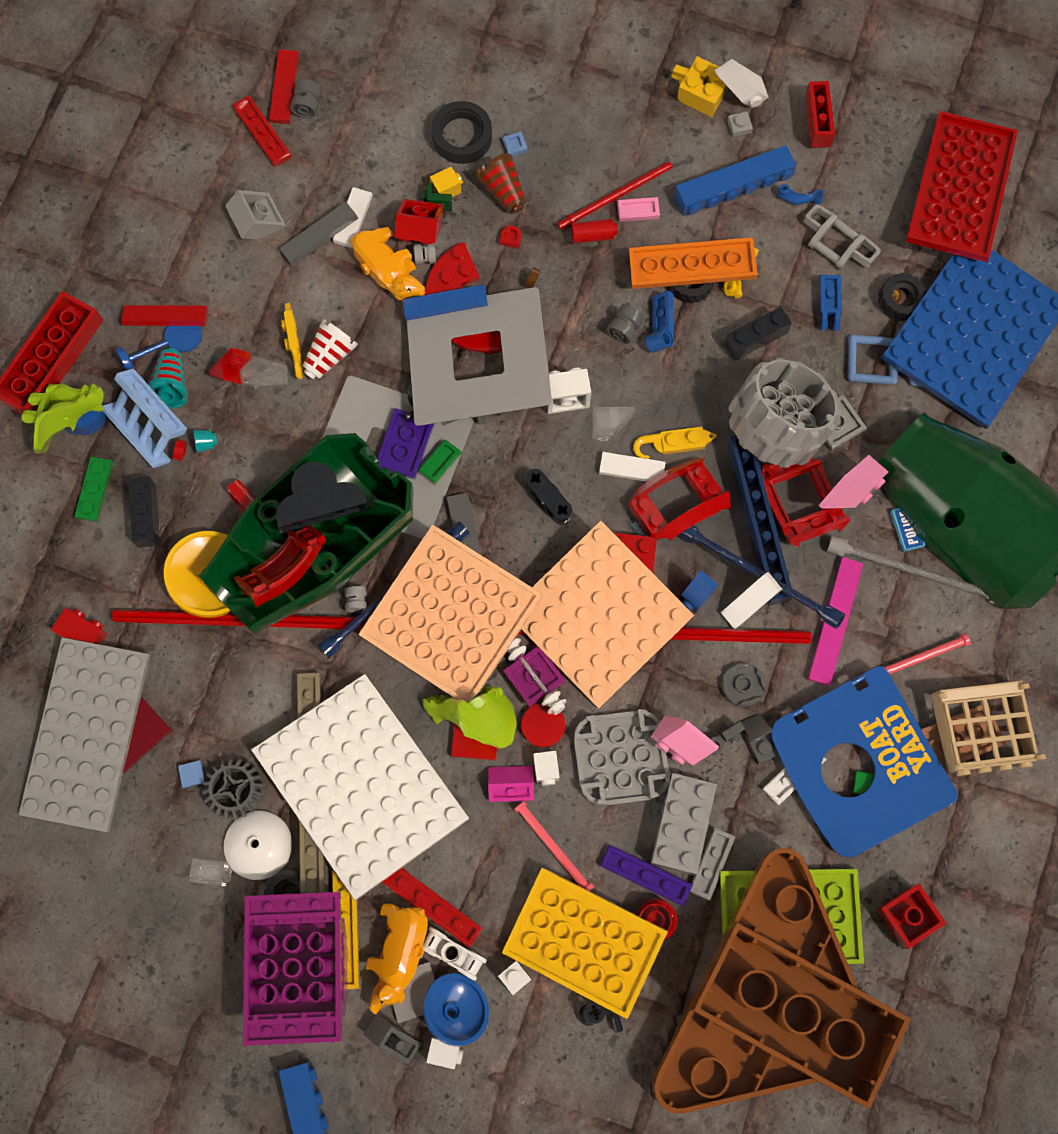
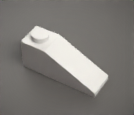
(743, 83)

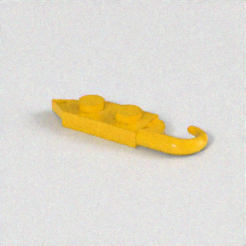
(292, 341)
(675, 441)

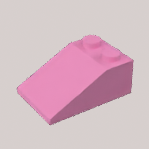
(856, 485)

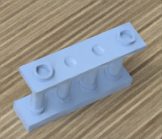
(155, 410)

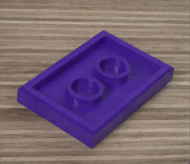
(404, 445)

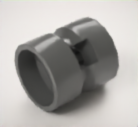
(305, 98)
(624, 325)

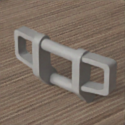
(821, 230)

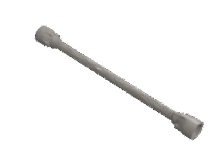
(840, 547)

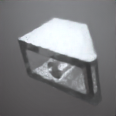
(264, 374)
(610, 421)
(210, 872)

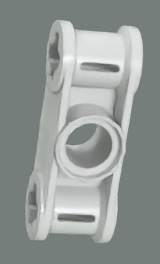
(464, 959)

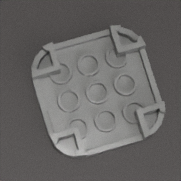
(620, 758)

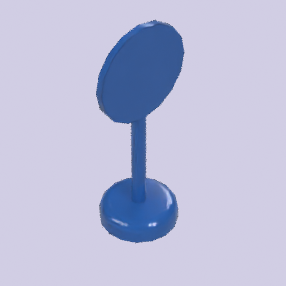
(176, 337)

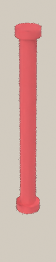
(963, 640)
(553, 847)

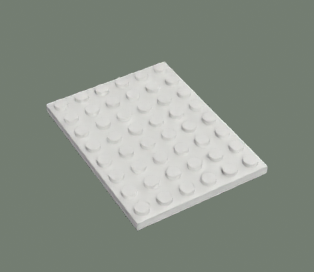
(360, 786)

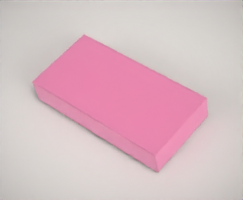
(638, 209)

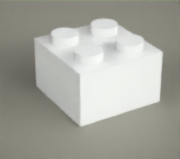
(569, 390)

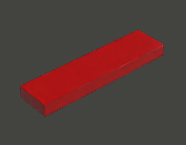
(284, 86)
(262, 131)
(164, 315)

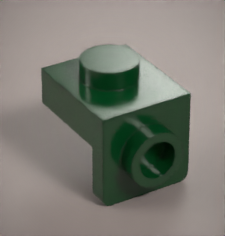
(445, 199)

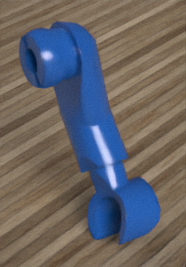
(798, 199)

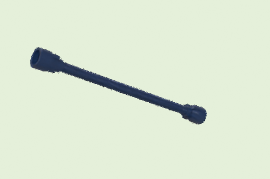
(828, 614)
(332, 644)

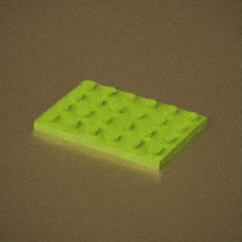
(837, 891)

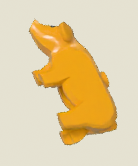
(384, 265)
(399, 955)

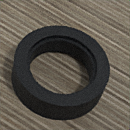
(458, 110)

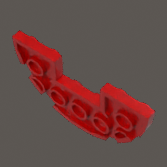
(451, 273)

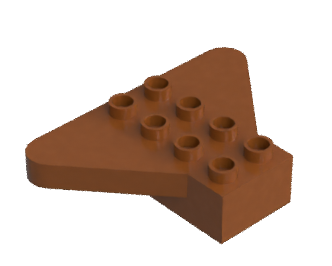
(778, 1006)

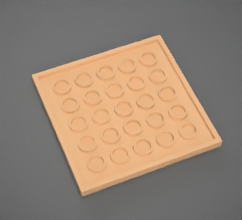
(602, 614)
(451, 615)

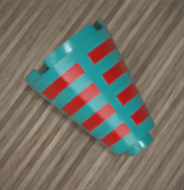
(169, 379)

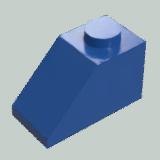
(698, 592)

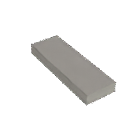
(712, 863)

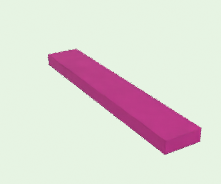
(831, 638)

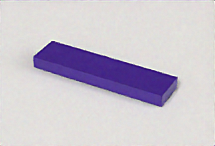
(646, 875)

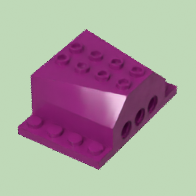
(294, 969)

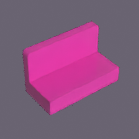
(511, 783)

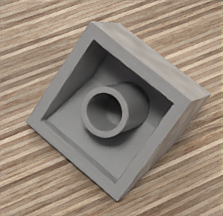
(254, 214)

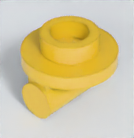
(733, 288)

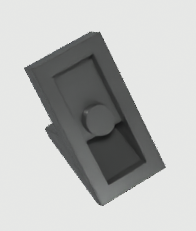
(759, 738)

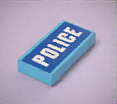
(907, 536)

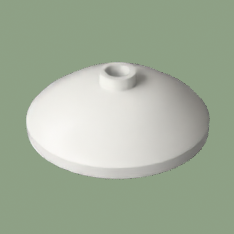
(273, 847)

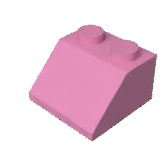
(682, 741)

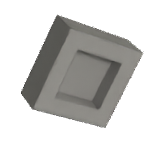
(740, 124)

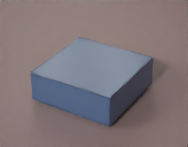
(515, 144)
(191, 774)

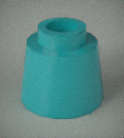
(205, 440)

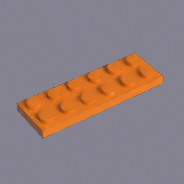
(693, 263)

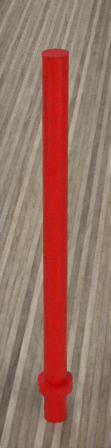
(573, 218)

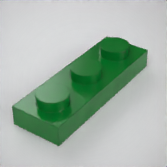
(94, 489)

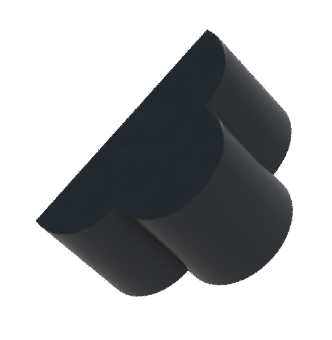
(317, 498)

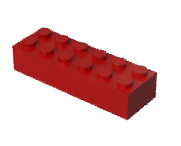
(49, 351)

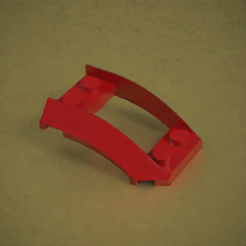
(702, 482)
(810, 525)
(270, 577)

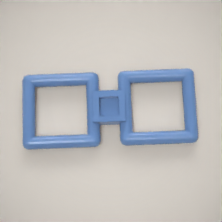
(868, 378)

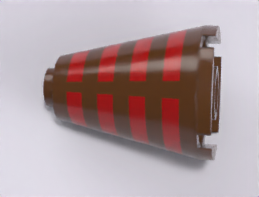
(503, 182)

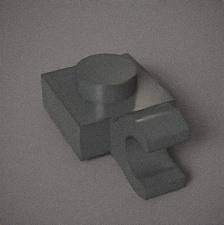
(731, 734)

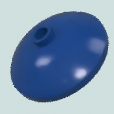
(466, 1004)

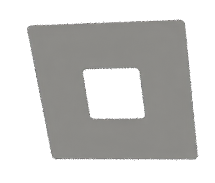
(525, 374)
(370, 405)

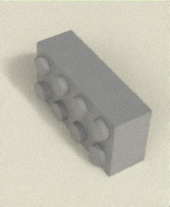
(683, 824)

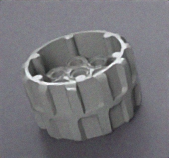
(784, 412)

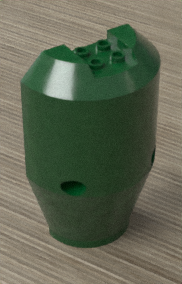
(976, 510)
(349, 539)

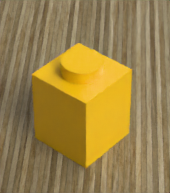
(447, 182)

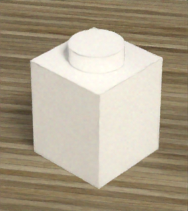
(546, 768)
(514, 978)
(444, 1055)

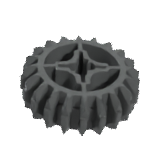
(225, 793)

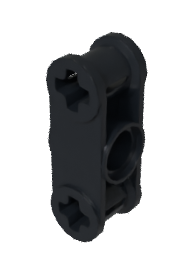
(548, 497)

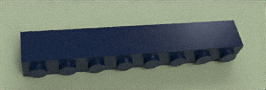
(759, 516)

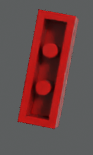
(819, 114)

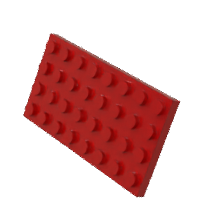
(962, 186)

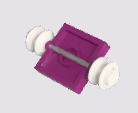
(535, 677)

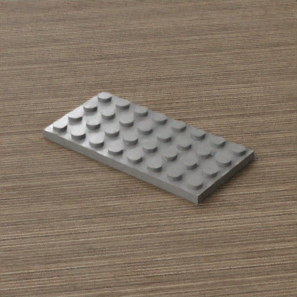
(85, 735)

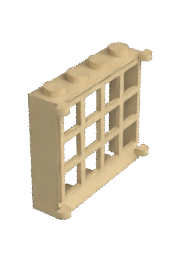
(983, 693)

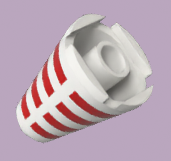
(327, 350)

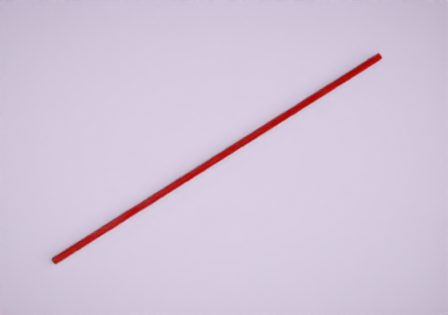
(332, 622)

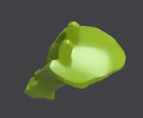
(59, 409)
(486, 718)

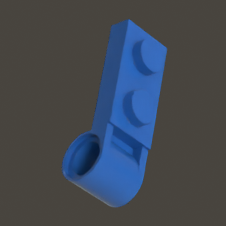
(662, 322)

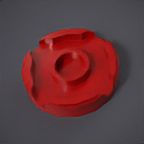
(542, 728)

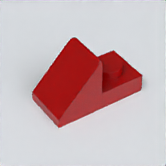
(230, 364)

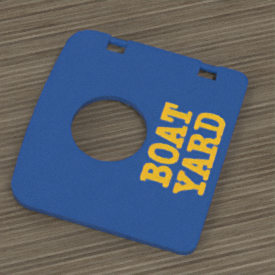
(907, 773)

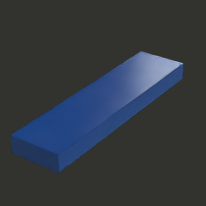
(445, 302)

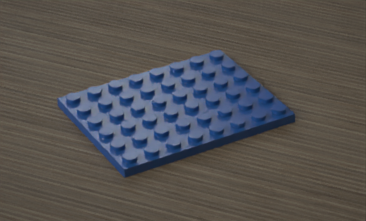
(975, 334)

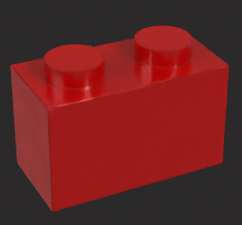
(74, 626)

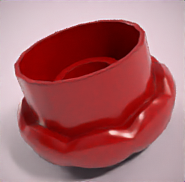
(659, 913)

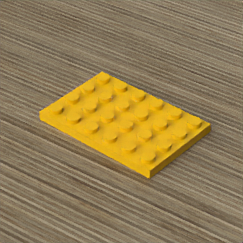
(585, 942)

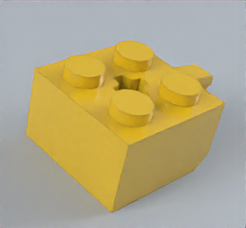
(700, 86)

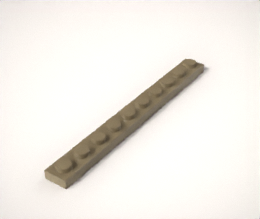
(311, 857)

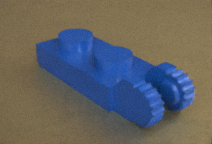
(830, 300)

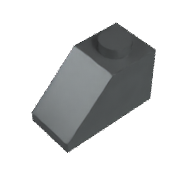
(392, 1039)

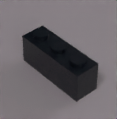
(758, 333)
(144, 512)

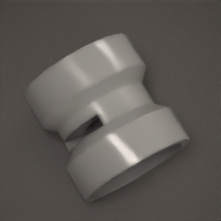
(430, 255)
(355, 599)

